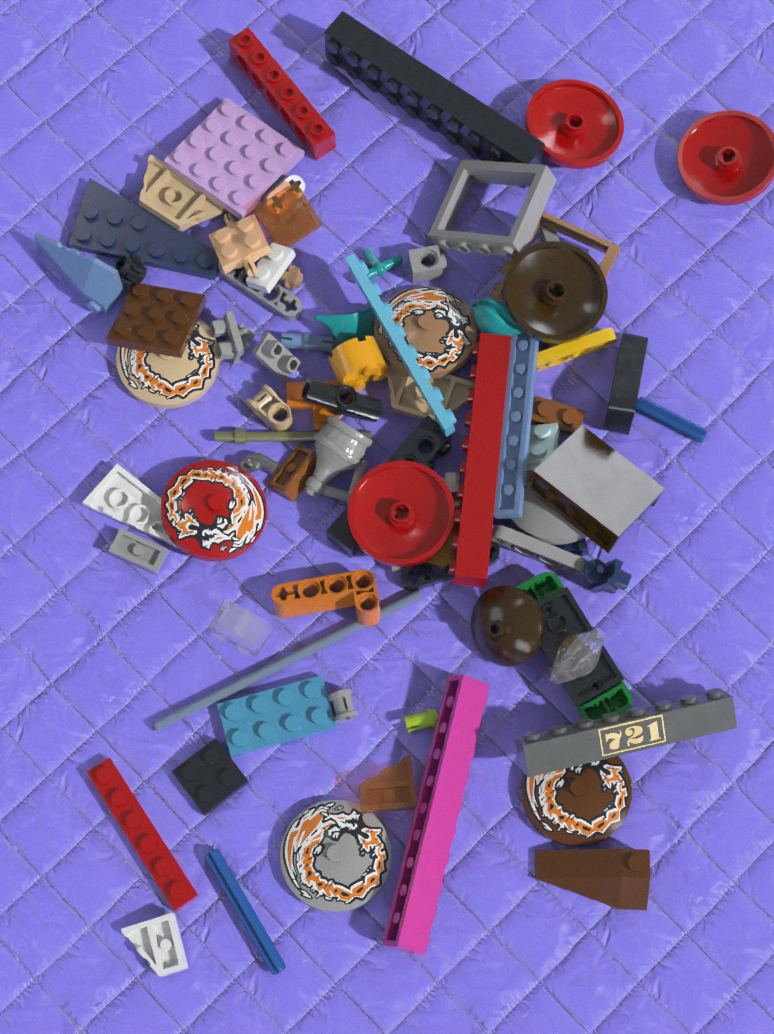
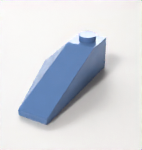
(90, 277)

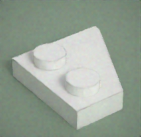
(159, 943)

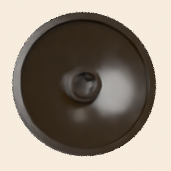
(555, 292)

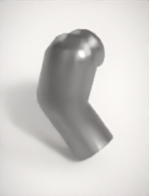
(257, 462)

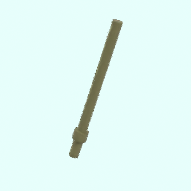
(241, 436)

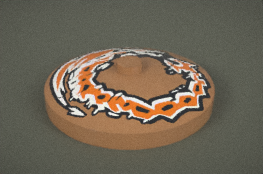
(435, 324)

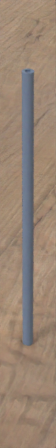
(281, 663)

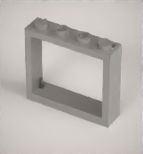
(535, 176)

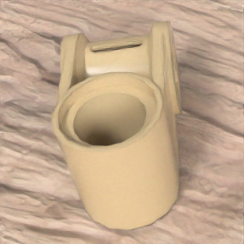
(269, 406)

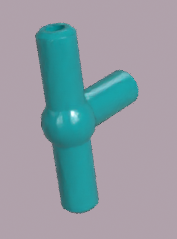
(379, 268)

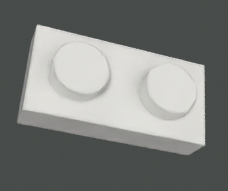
(271, 268)

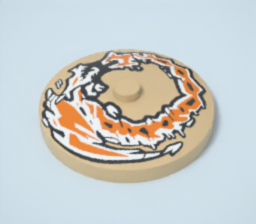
(170, 380)

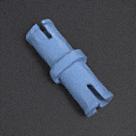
(307, 342)

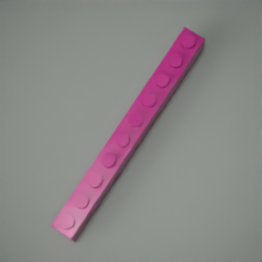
(436, 815)

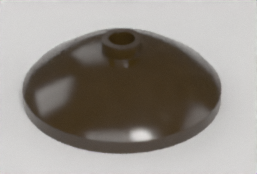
(518, 622)

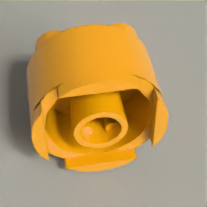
(358, 363)

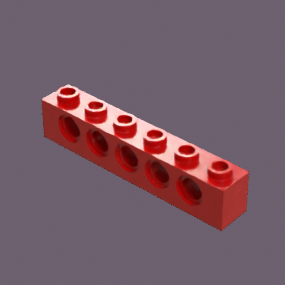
(282, 93)

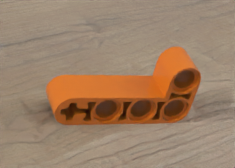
(291, 598)

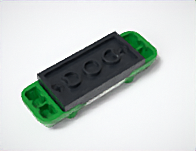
(603, 687)

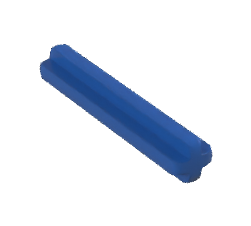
(671, 419)

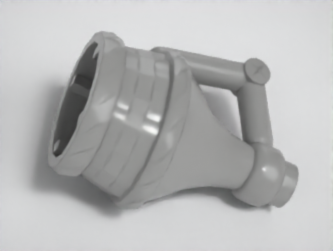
(337, 450)

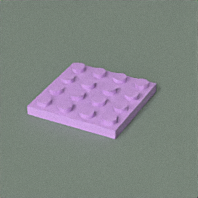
(234, 158)

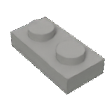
(138, 551)

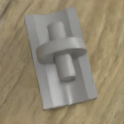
(236, 337)
(275, 356)

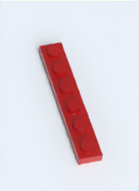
(142, 834)

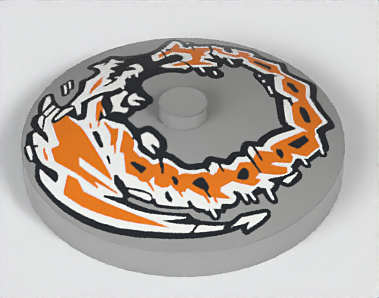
(335, 856)

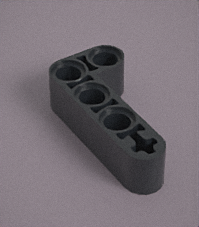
(626, 383)

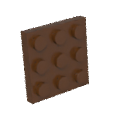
(156, 319)

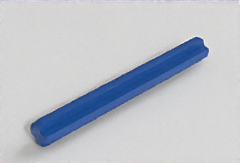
(245, 912)

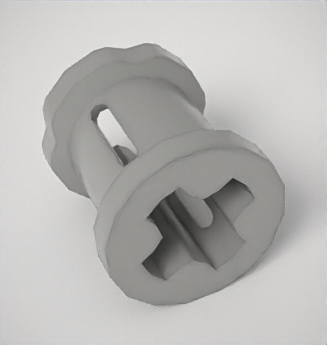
(343, 705)

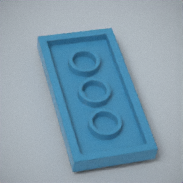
(276, 716)

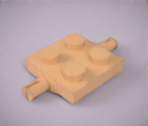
(240, 244)

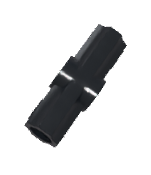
(328, 396)

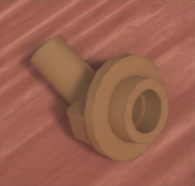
(292, 278)

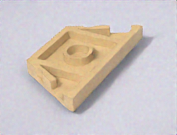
(174, 199)
(407, 399)

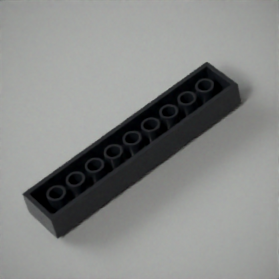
(427, 95)

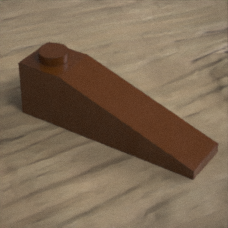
(603, 875)

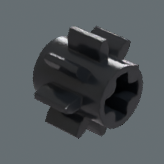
(131, 269)

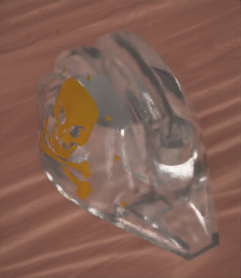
(577, 656)

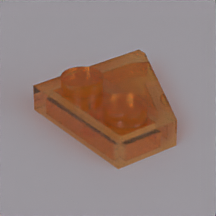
(389, 790)

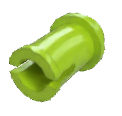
(421, 720)

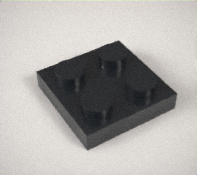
(210, 777)

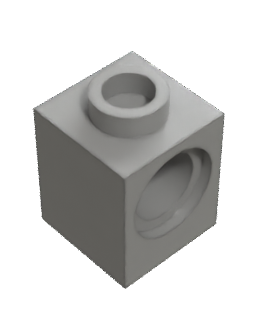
(422, 273)

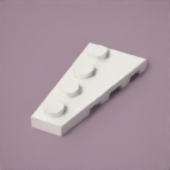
(128, 502)

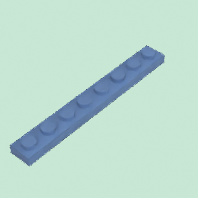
(516, 427)

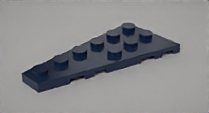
(118, 227)

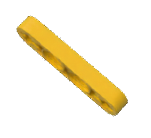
(575, 349)

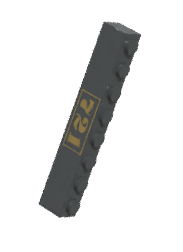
(625, 732)

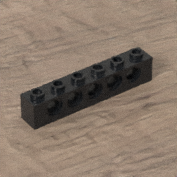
(426, 434)

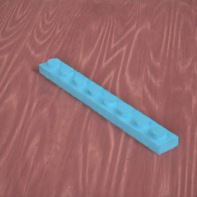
(406, 352)

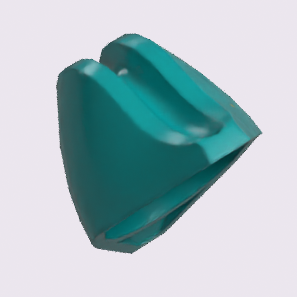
(493, 317)
(349, 325)

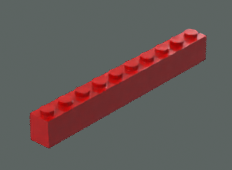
(481, 462)

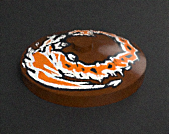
(578, 802)

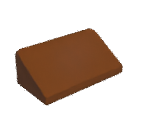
(294, 472)

